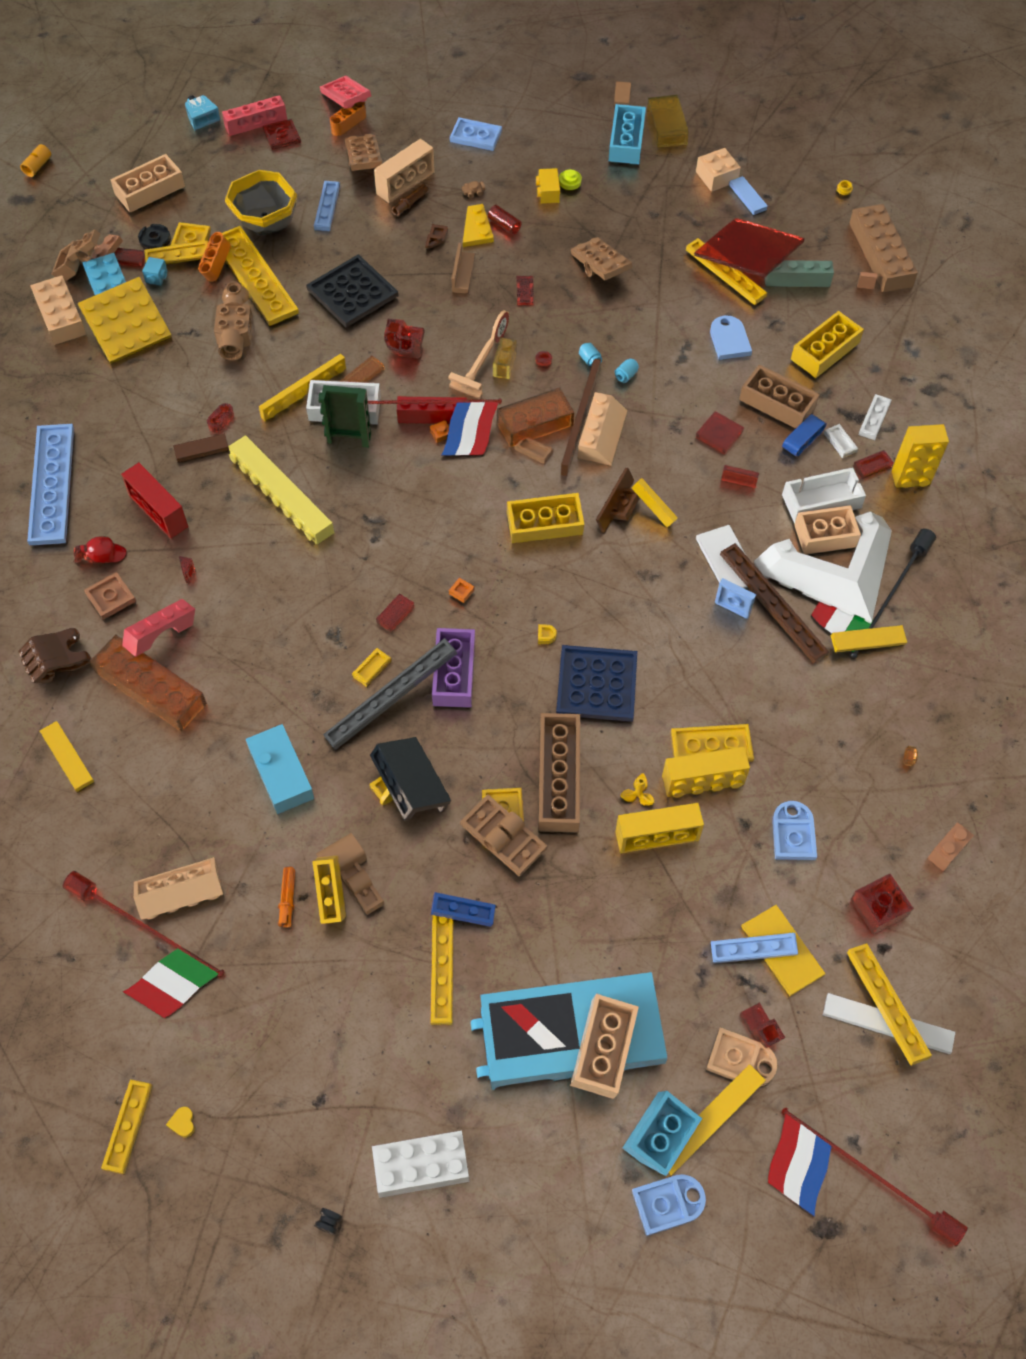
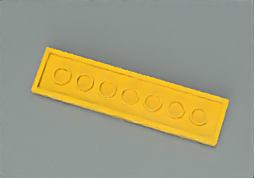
(258, 278)

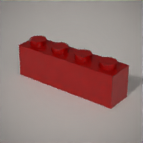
(426, 412)

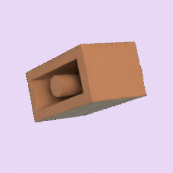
(950, 846)

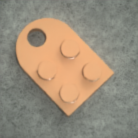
(735, 1052)

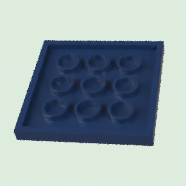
(597, 683)

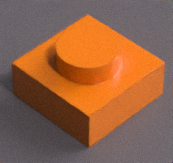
(439, 431)
(461, 590)

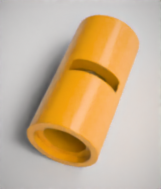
(35, 160)

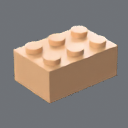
(827, 530)

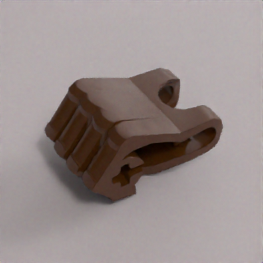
(51, 652)

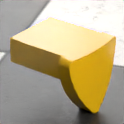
(380, 789)

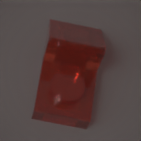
(525, 290)

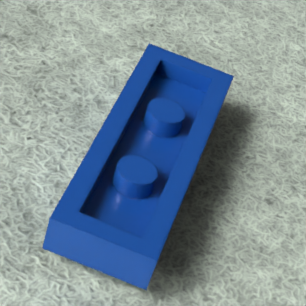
(463, 909)

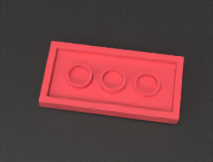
(345, 91)

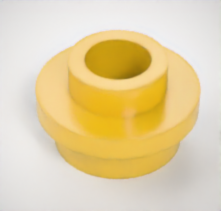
(844, 187)

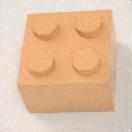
(717, 169)

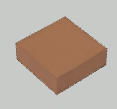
(867, 280)

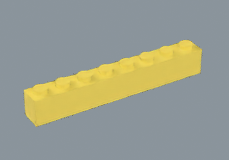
(281, 490)

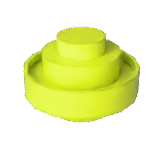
(570, 179)

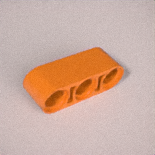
(347, 118)
(214, 256)

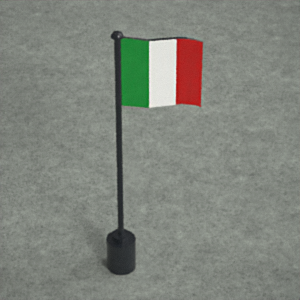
(834, 620)

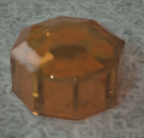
(910, 756)

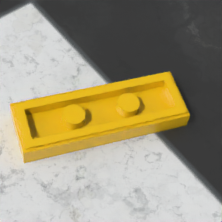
(654, 502)

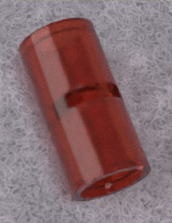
(504, 219)

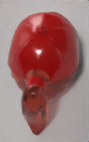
(99, 550)

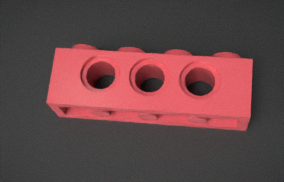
(254, 115)

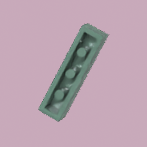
(801, 274)

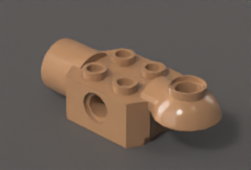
(233, 322)

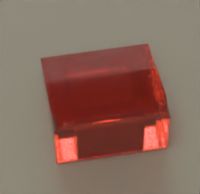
(187, 568)

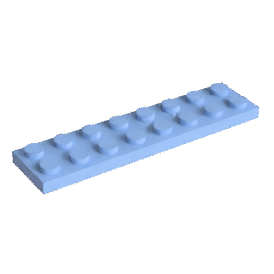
(51, 484)

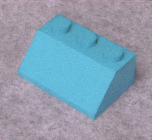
(662, 1132)

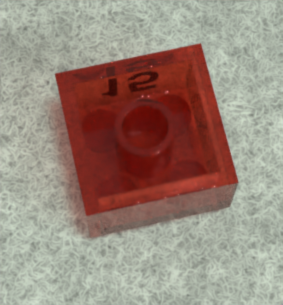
(881, 903)

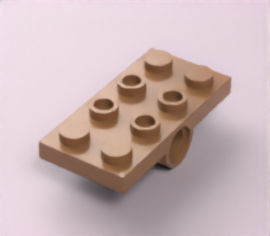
(363, 152)
(601, 259)
(504, 835)

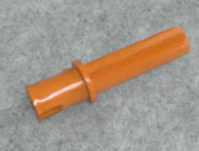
(286, 904)

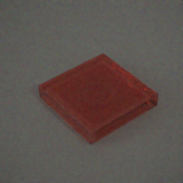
(281, 134)
(719, 432)

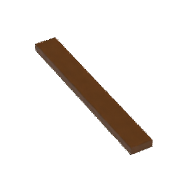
(580, 417)
(774, 603)

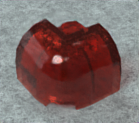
(403, 339)

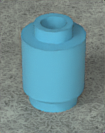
(589, 353)
(626, 370)

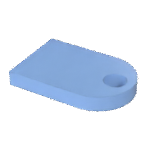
(730, 340)
(794, 833)
(666, 1203)

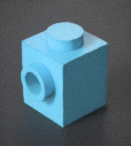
(155, 271)

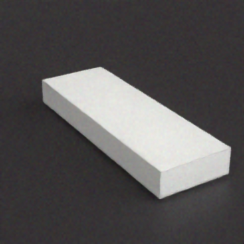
(875, 417)

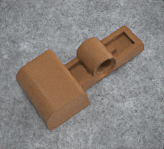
(73, 254)
(350, 857)

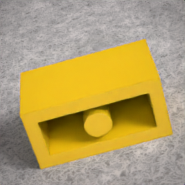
(548, 186)

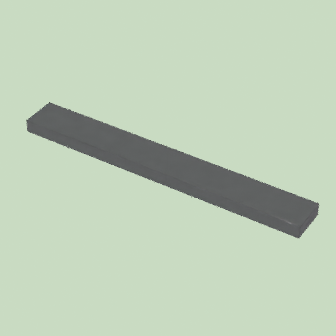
(390, 694)

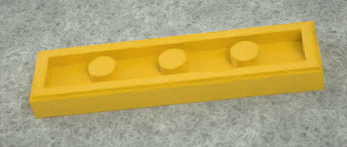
(178, 253)
(868, 638)
(66, 756)
(127, 1127)

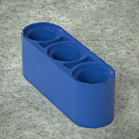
(804, 435)

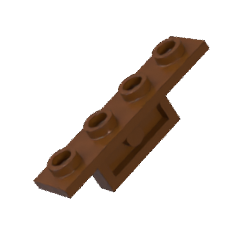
(620, 501)

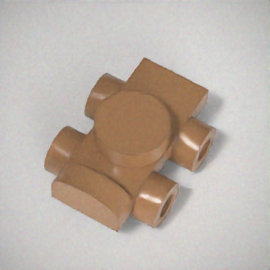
(473, 187)

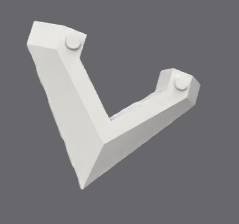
(849, 589)

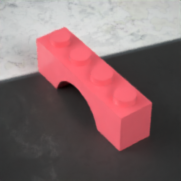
(142, 634)

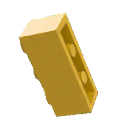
(329, 889)

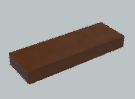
(201, 447)

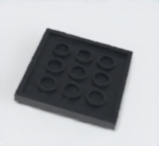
(352, 290)

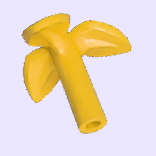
(640, 784)

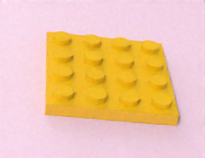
(124, 320)

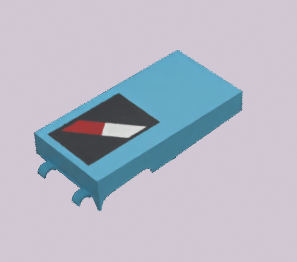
(540, 1029)

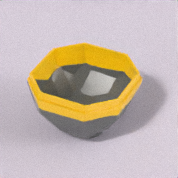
(262, 201)

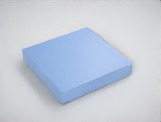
(735, 598)

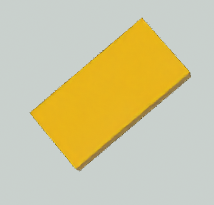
(371, 667)

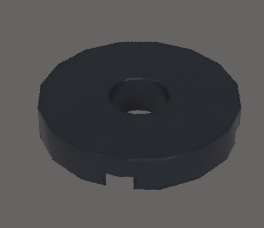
(146, 234)

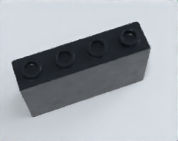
(409, 776)

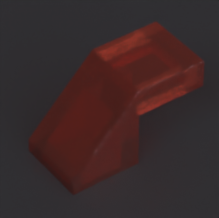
(760, 1026)

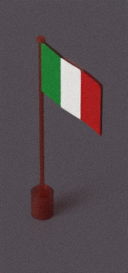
(171, 979)

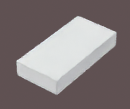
(841, 441)

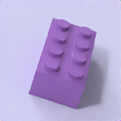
(455, 678)

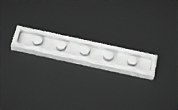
(871, 1018)

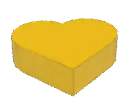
(182, 1122)

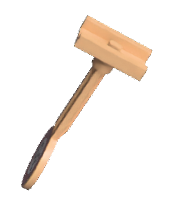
(467, 384)

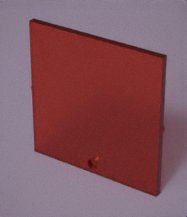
(749, 247)

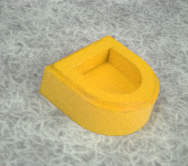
(546, 634)

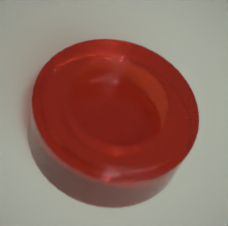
(543, 359)

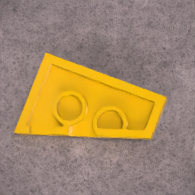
(477, 227)

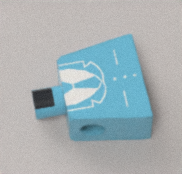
(201, 111)

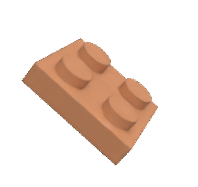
(109, 595)

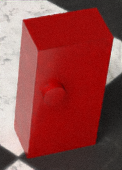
(155, 500)

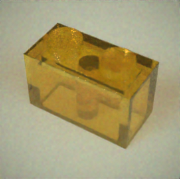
(504, 358)

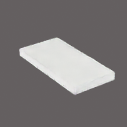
(712, 544)

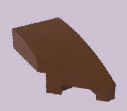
(437, 236)

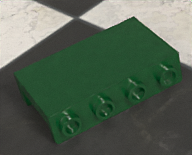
(345, 413)

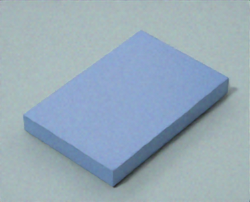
(475, 134)

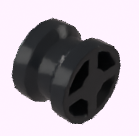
(328, 1221)

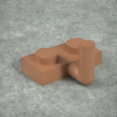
(108, 246)

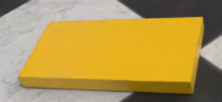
(711, 738)
(791, 971)

